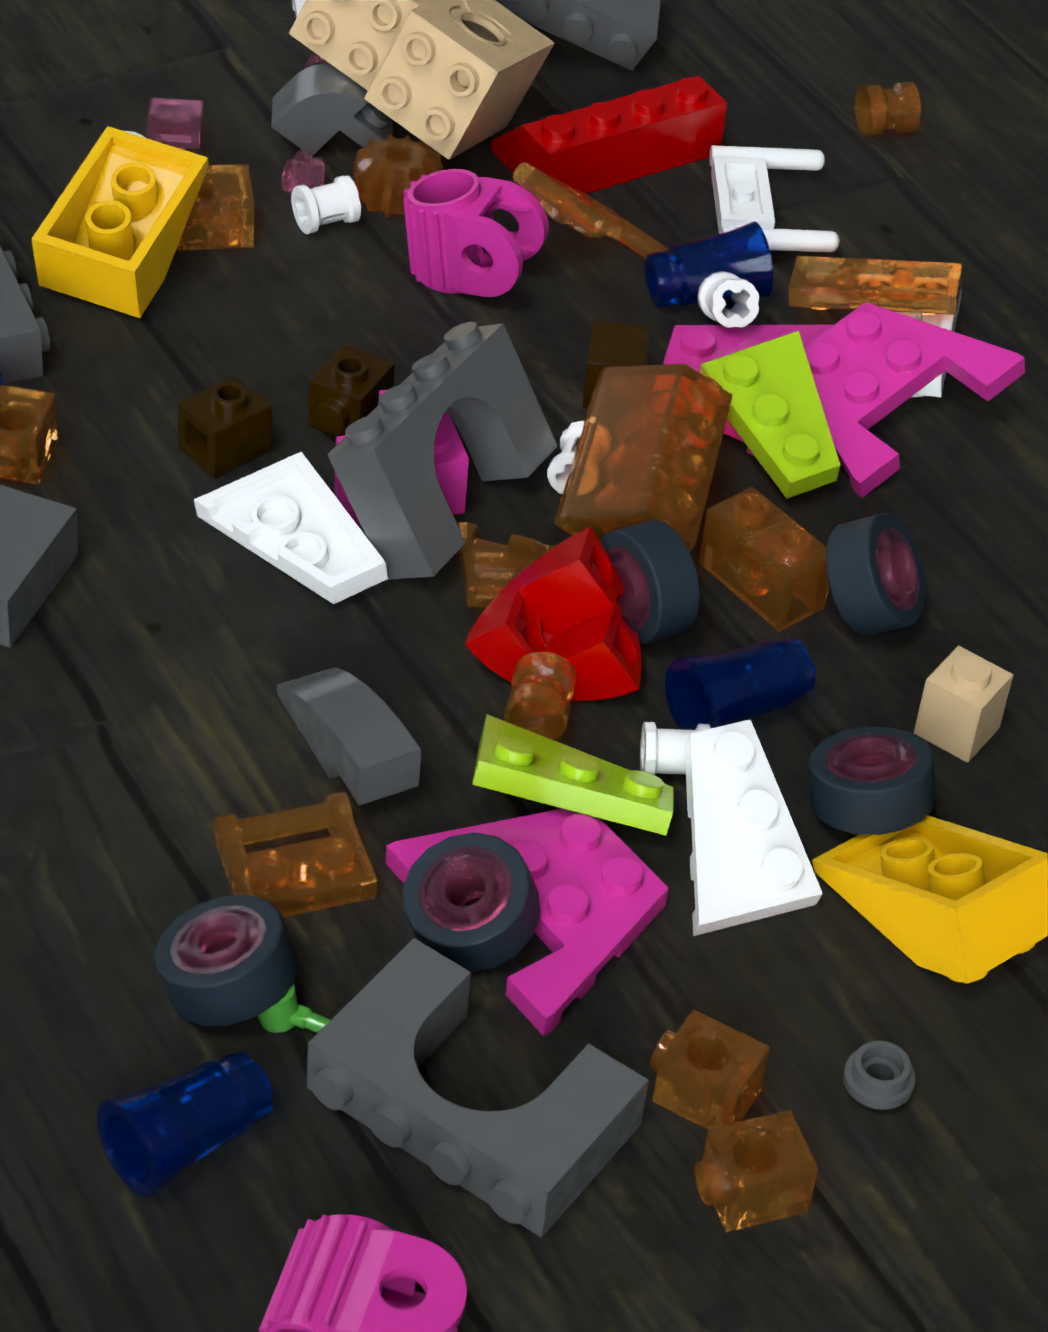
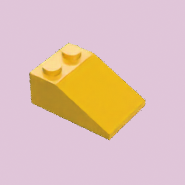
(119, 222)
(944, 894)

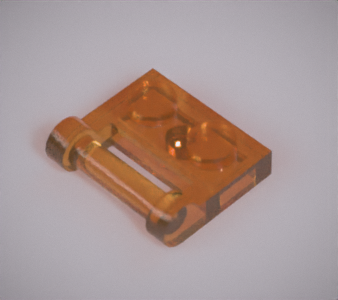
(300, 874)

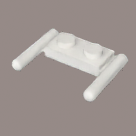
(744, 193)

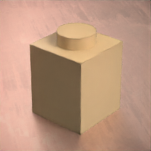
(963, 703)

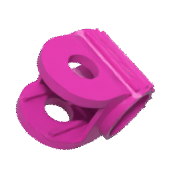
(454, 222)
(364, 1278)

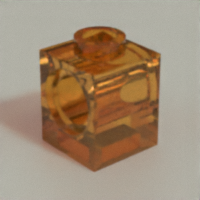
(26, 433)
(708, 1071)
(756, 1171)

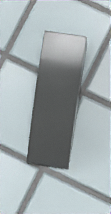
(353, 733)

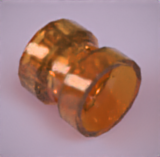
(887, 108)
(541, 694)

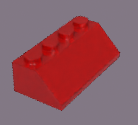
(620, 136)

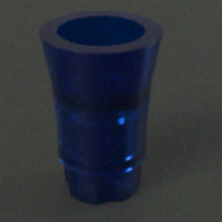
(678, 272)
(738, 683)
(181, 1120)

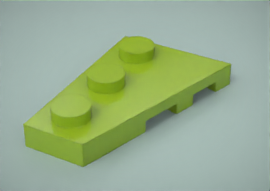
(779, 412)
(567, 778)

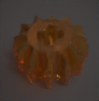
(388, 168)

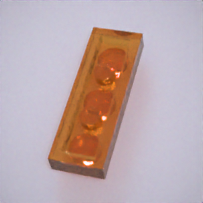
(890, 284)

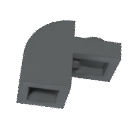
(321, 104)

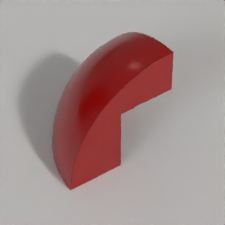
(564, 608)

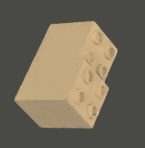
(430, 65)

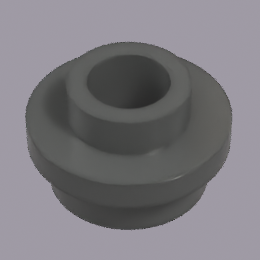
(884, 1062)

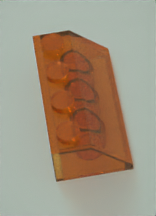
(646, 451)

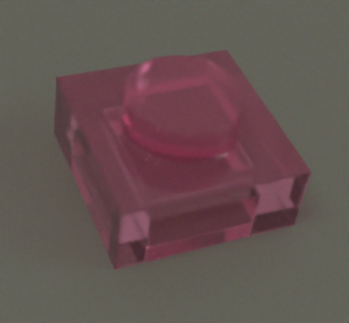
(175, 122)

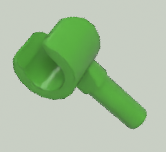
(289, 1013)

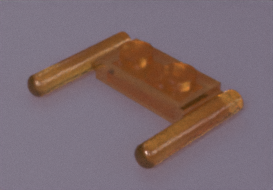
(582, 211)

